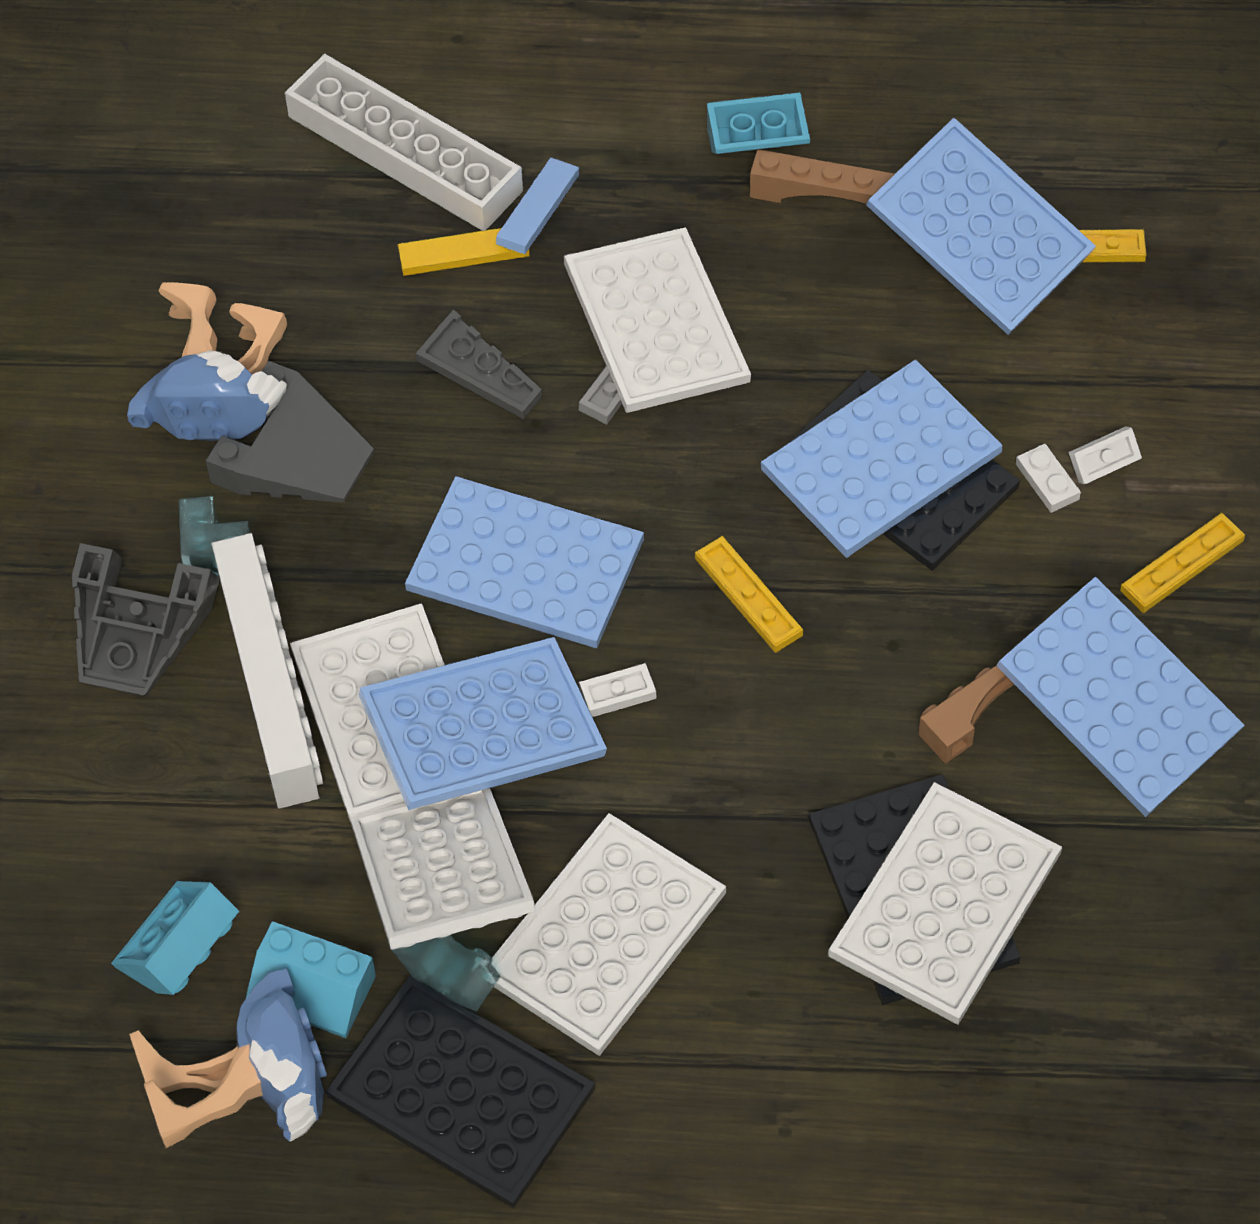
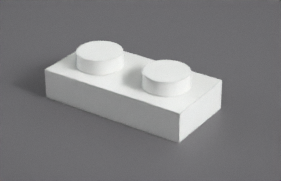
(1105, 455)
(1048, 478)
(618, 690)

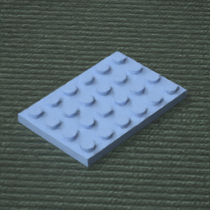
(981, 226)
(881, 458)
(525, 562)
(1120, 696)
(481, 722)

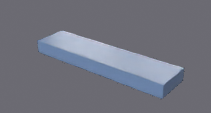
(537, 206)

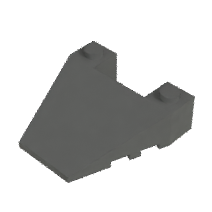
(298, 452)
(129, 634)

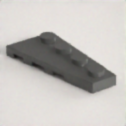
(468, 360)

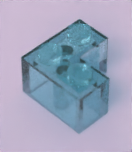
(200, 528)
(451, 969)

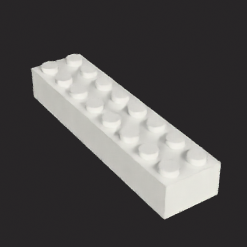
(404, 142)
(268, 670)

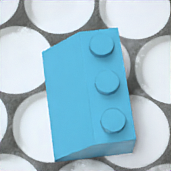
(756, 123)
(176, 936)
(324, 975)

